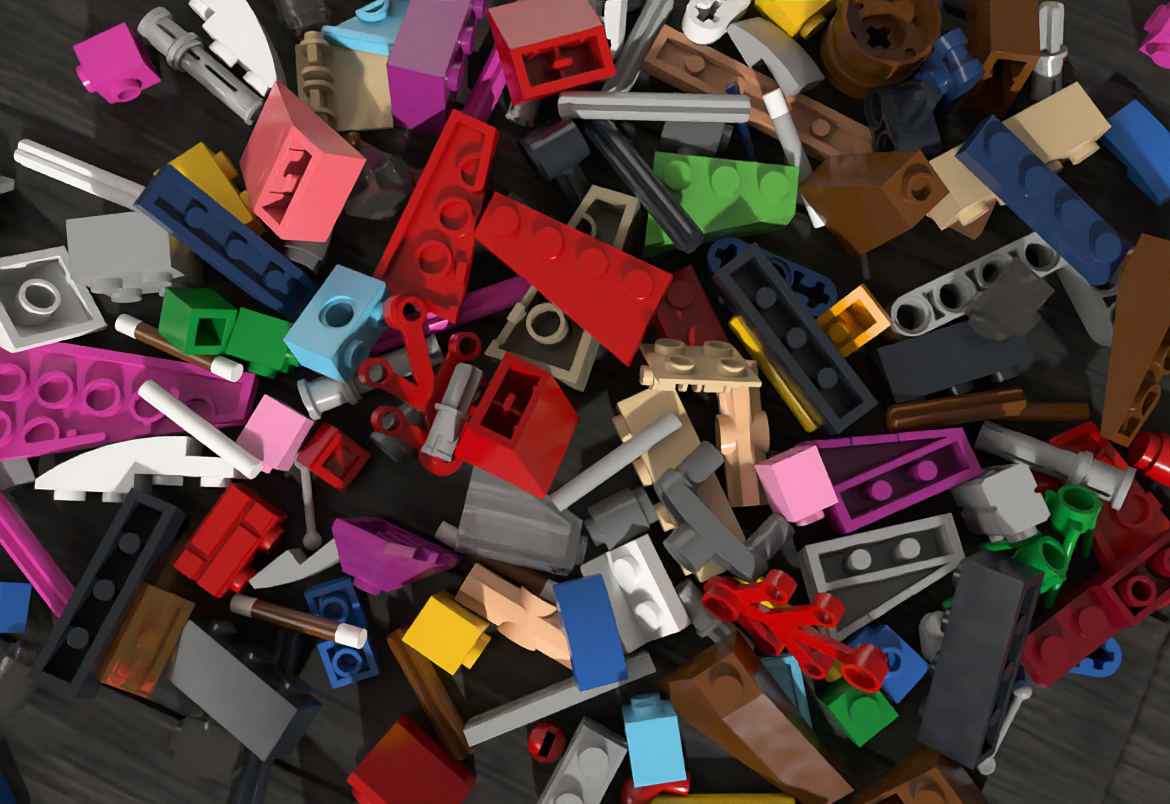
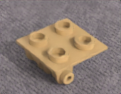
(343, 85)
(707, 367)

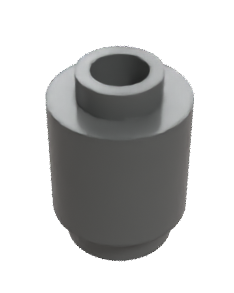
(620, 517)

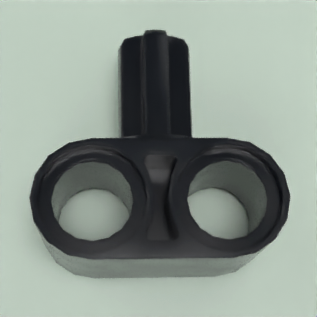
(903, 117)
(555, 152)

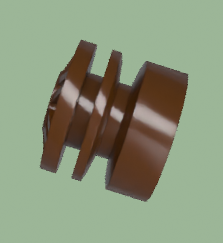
(877, 42)

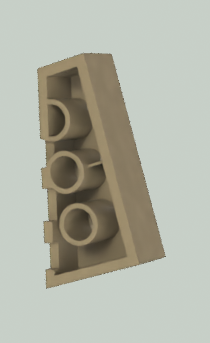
(545, 333)

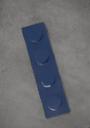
(1043, 201)
(226, 243)

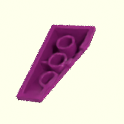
(386, 554)

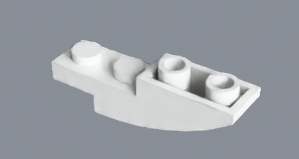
(241, 40)
(136, 465)

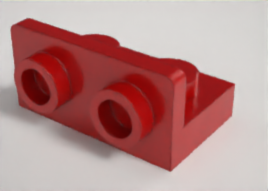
(687, 313)

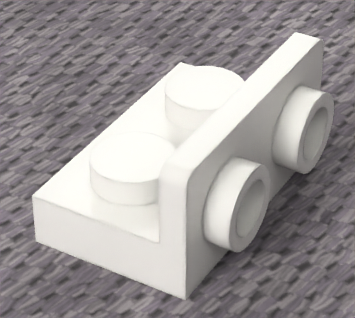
(639, 593)

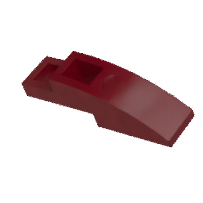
(1097, 610)

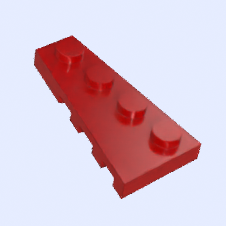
(435, 236)
(585, 278)
(1140, 513)

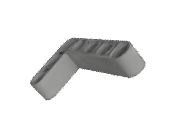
(1092, 304)

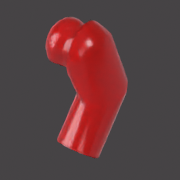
(645, 794)

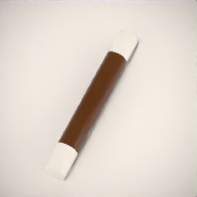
(149, 334)
(522, 575)
(299, 620)

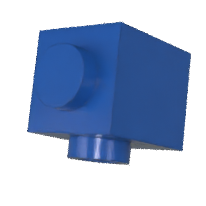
(903, 662)

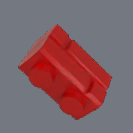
(231, 541)

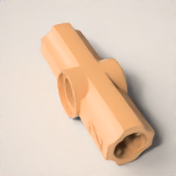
(743, 442)
(517, 612)

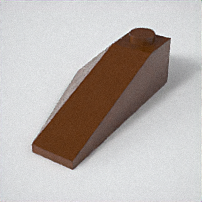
(1139, 340)
(749, 715)

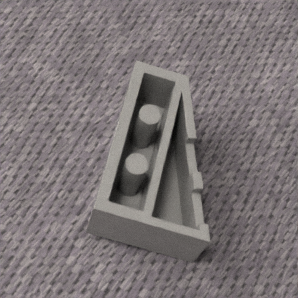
(879, 568)

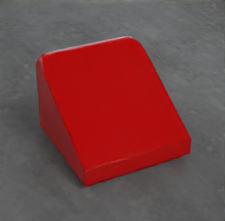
(333, 457)

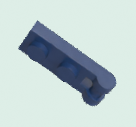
(950, 70)

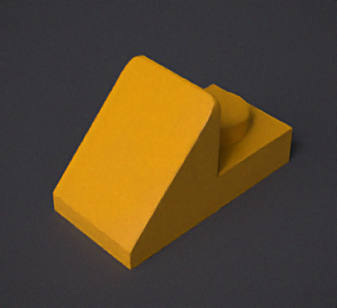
(854, 320)

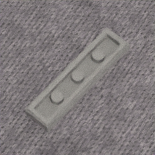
(547, 702)

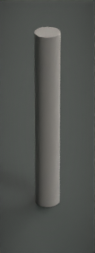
(615, 460)

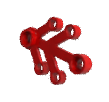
(426, 388)
(788, 627)

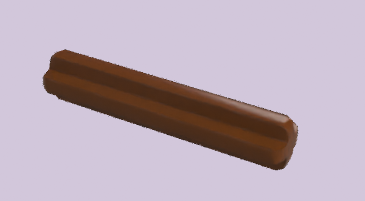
(955, 409)
(431, 696)

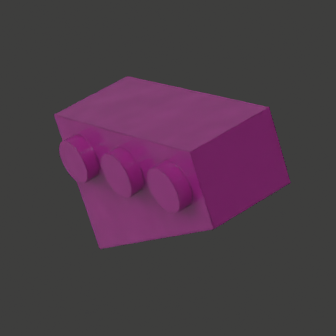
(430, 61)
(891, 472)

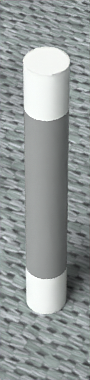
(790, 141)

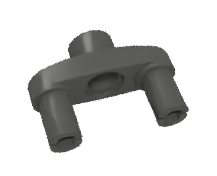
(702, 534)

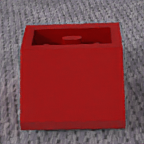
(550, 47)
(520, 427)
(410, 770)

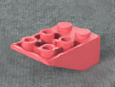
(297, 169)

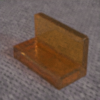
(145, 640)

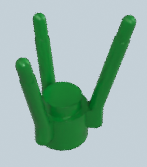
(1072, 513)
(1037, 551)

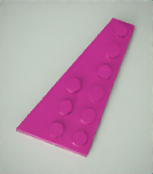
(89, 398)

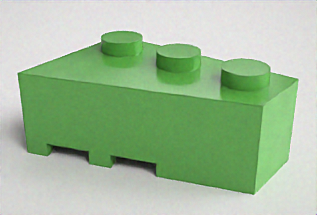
(723, 197)

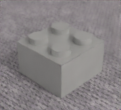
(129, 257)

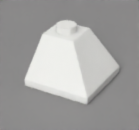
(42, 301)

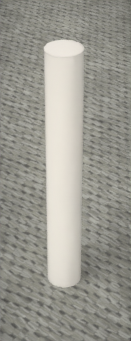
(200, 429)

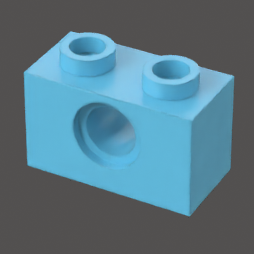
(340, 324)
(653, 740)

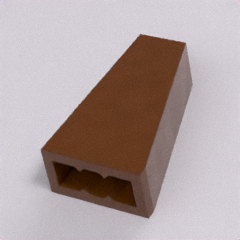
(1008, 46)
(872, 196)

